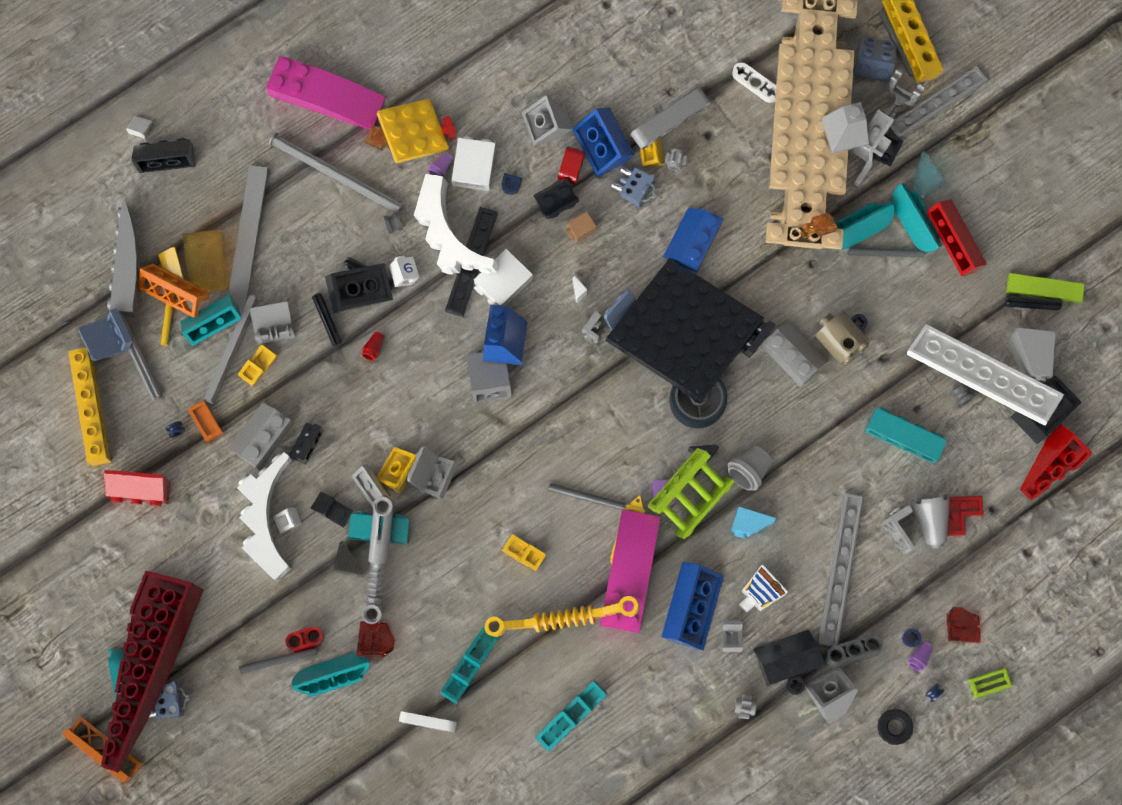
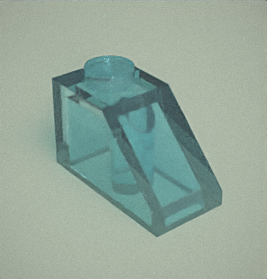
(926, 177)

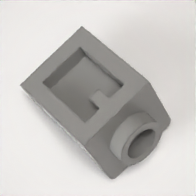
(592, 324)

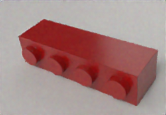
(956, 237)

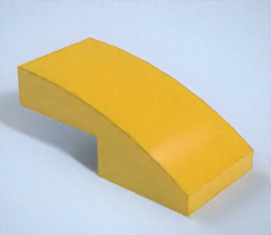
(258, 365)
(523, 552)

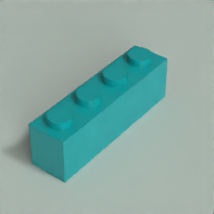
(906, 435)

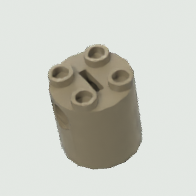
(836, 332)

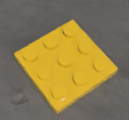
(412, 130)

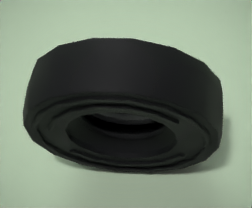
(903, 718)

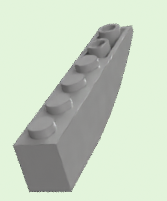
(126, 266)

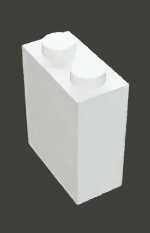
(473, 163)
(506, 283)

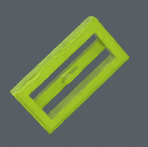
(974, 688)

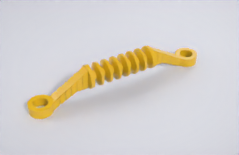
(537, 622)

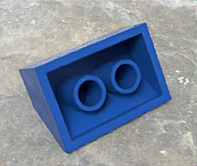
(603, 141)
(693, 238)
(504, 336)

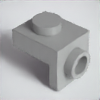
(732, 636)

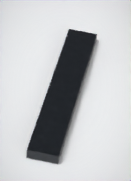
(465, 279)

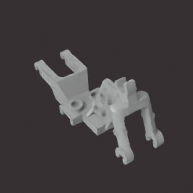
(881, 123)

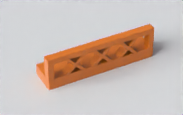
(172, 284)
(93, 752)

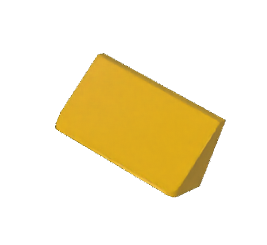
(653, 154)
(170, 261)

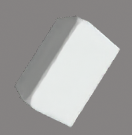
(139, 127)
(580, 290)
(287, 520)

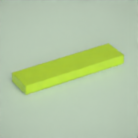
(1045, 288)

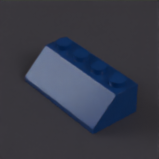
(692, 606)

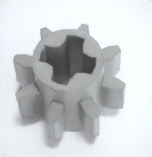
(676, 160)
(745, 706)

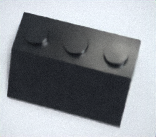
(163, 155)
(789, 657)

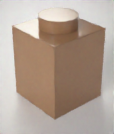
(581, 227)

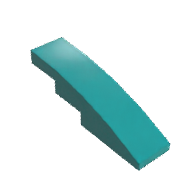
(469, 665)
(571, 715)

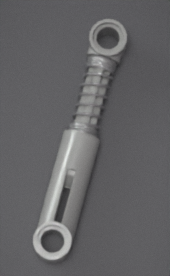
(378, 557)

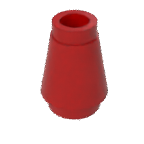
(372, 348)

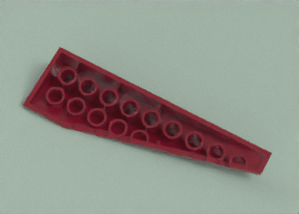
(155, 636)

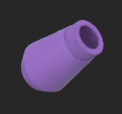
(440, 165)
(920, 657)

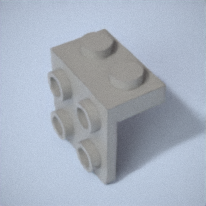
(431, 472)
(893, 528)

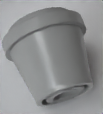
(750, 468)

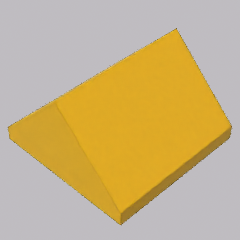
(396, 469)

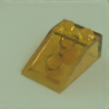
(206, 260)

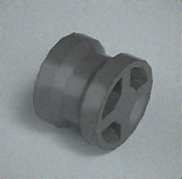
(393, 222)
(963, 394)

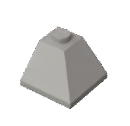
(546, 121)
(846, 128)
(832, 694)

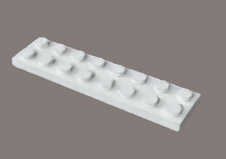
(985, 374)

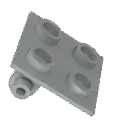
(272, 322)

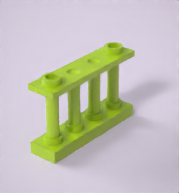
(674, 487)

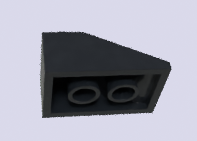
(358, 288)
(1067, 405)

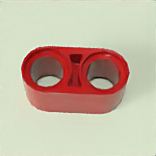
(571, 164)
(304, 636)

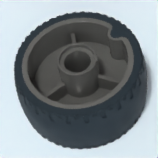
(697, 414)

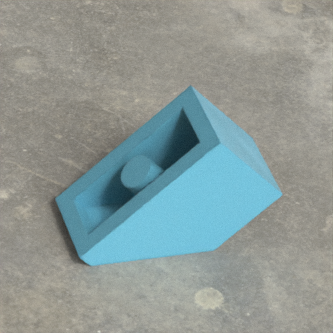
(750, 522)

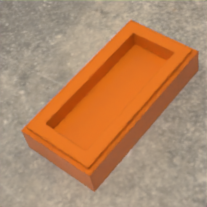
(205, 421)

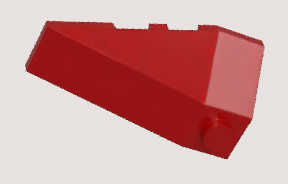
(1058, 456)

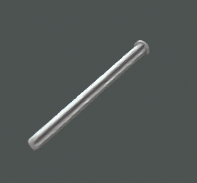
(335, 173)

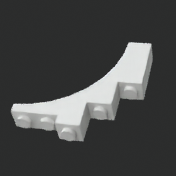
(432, 213)
(256, 517)

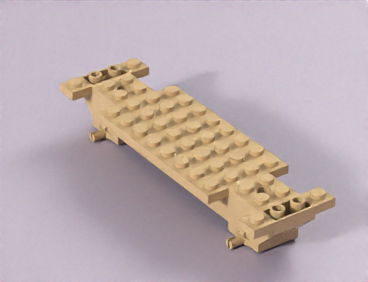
(810, 84)

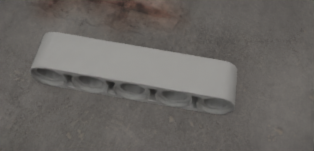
(670, 118)

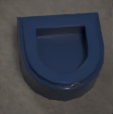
(511, 184)

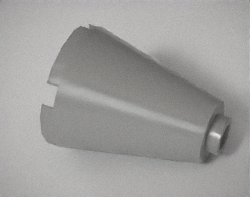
(933, 518)

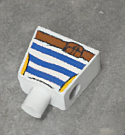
(762, 591)

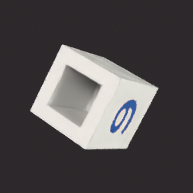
(403, 271)

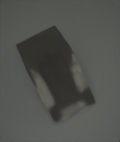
(346, 563)

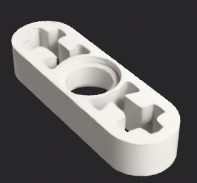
(754, 74)
(426, 721)

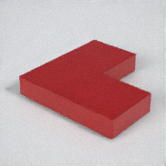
(959, 509)

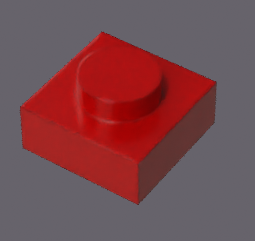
(448, 128)

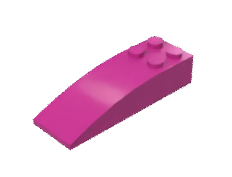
(324, 93)
(631, 567)

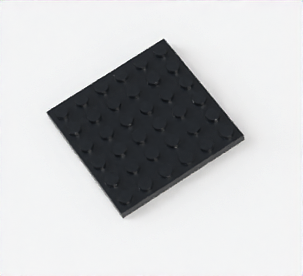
(685, 330)

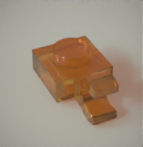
(376, 138)
(819, 224)

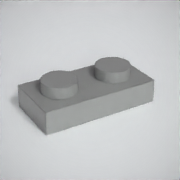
(368, 484)

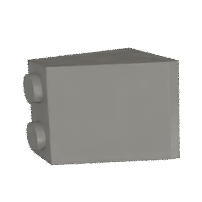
(1033, 352)
(487, 379)

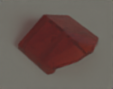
(963, 626)
(375, 640)

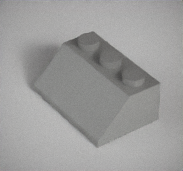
(794, 353)
(261, 435)

